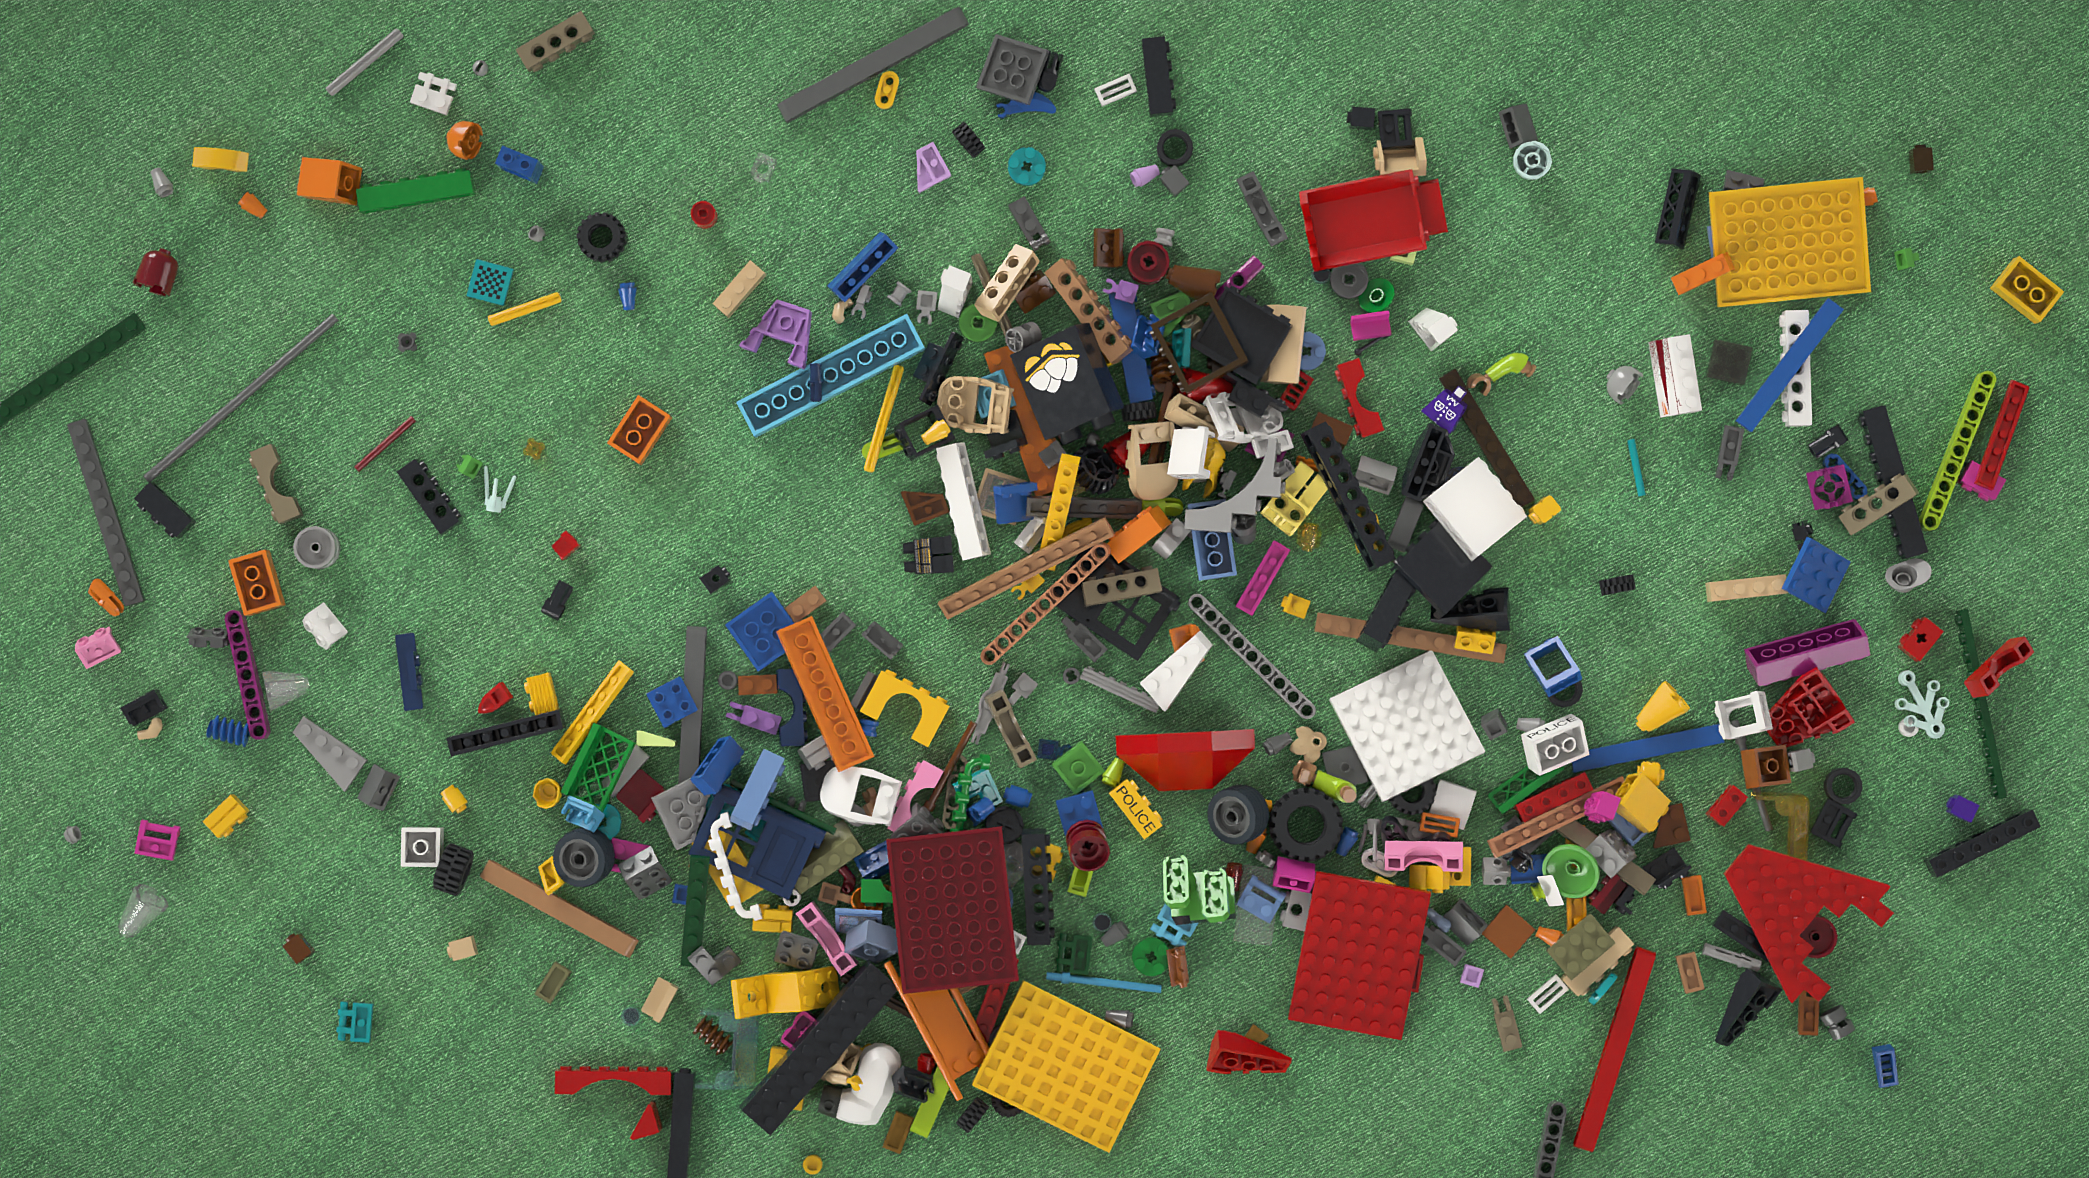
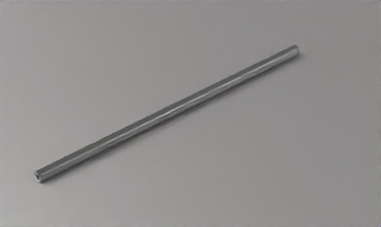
(240, 398)

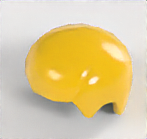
(547, 793)

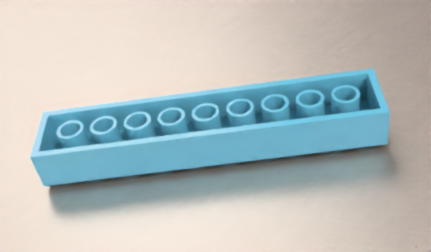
(839, 370)

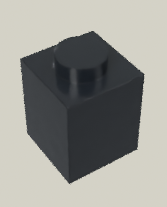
(1361, 118)

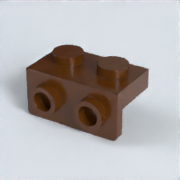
(1108, 248)
(1034, 291)

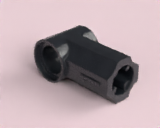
(1831, 439)
(555, 604)

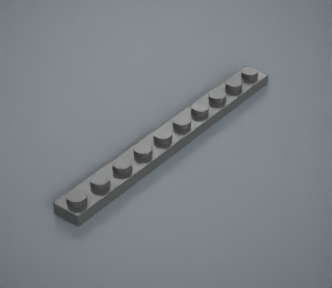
(105, 512)

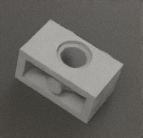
(1299, 920)

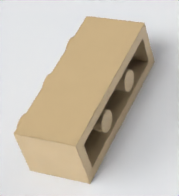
(739, 289)

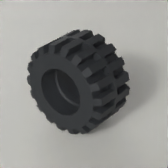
(590, 225)
(1418, 806)
(453, 869)

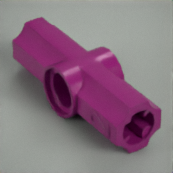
(1246, 272)

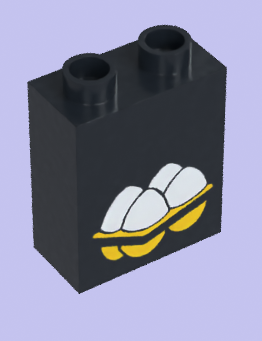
(1068, 383)

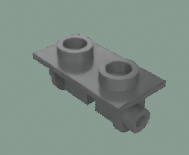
(199, 636)

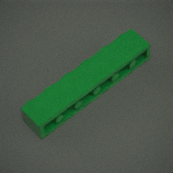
(416, 191)

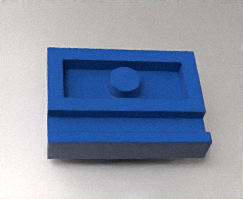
(1531, 875)

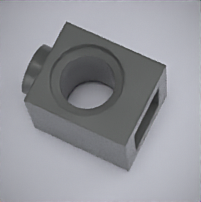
(1173, 180)
(1494, 724)

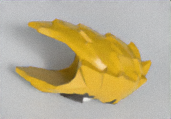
(1214, 463)

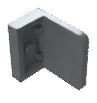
(919, 824)
(644, 873)
(796, 951)

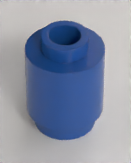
(1017, 796)

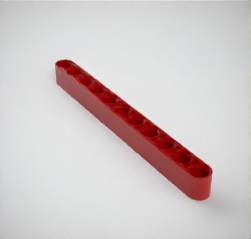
(1614, 1049)

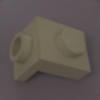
(1193, 322)

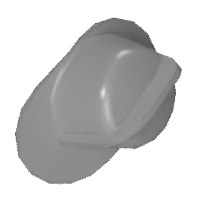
(1908, 574)

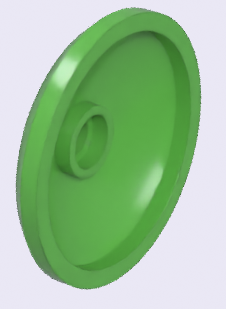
(1570, 880)

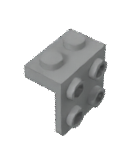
(1611, 852)

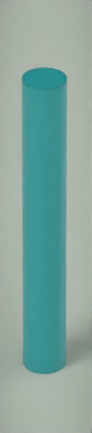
(1636, 467)

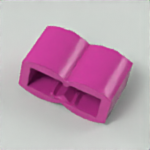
(799, 1026)

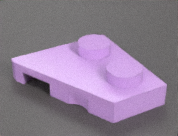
(930, 167)

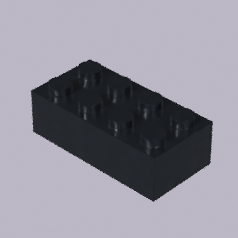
(1386, 612)

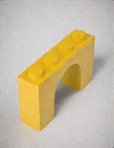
(932, 709)

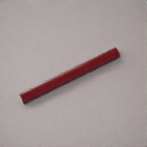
(385, 443)

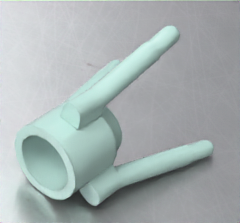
(494, 502)

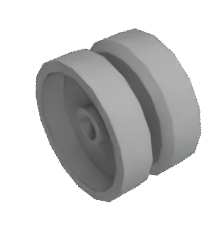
(305, 547)

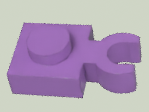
(1124, 291)

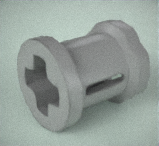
(899, 293)

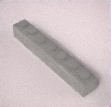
(1120, 689)

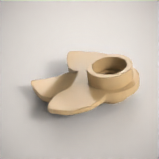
(1305, 744)

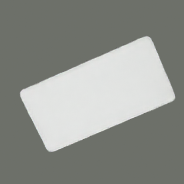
(1550, 890)

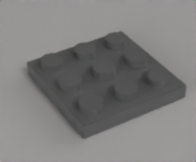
(1012, 69)

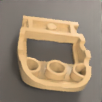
(959, 403)
(1149, 480)

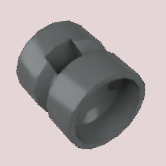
(1837, 1015)

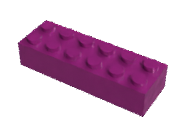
(1805, 651)

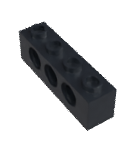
(408, 475)

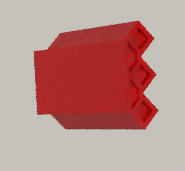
(1371, 218)

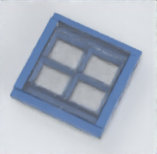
(849, 918)

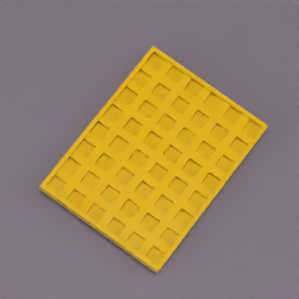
(1066, 1066)

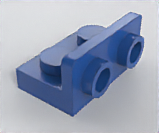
(873, 862)

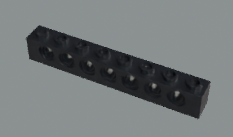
(1346, 506)

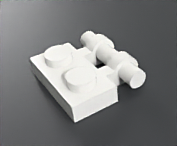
(432, 99)

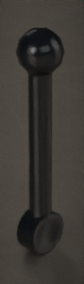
(1358, 351)

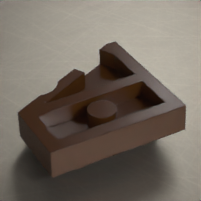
(1672, 827)

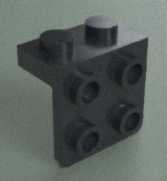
(1006, 442)

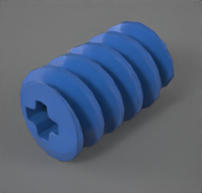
(228, 731)

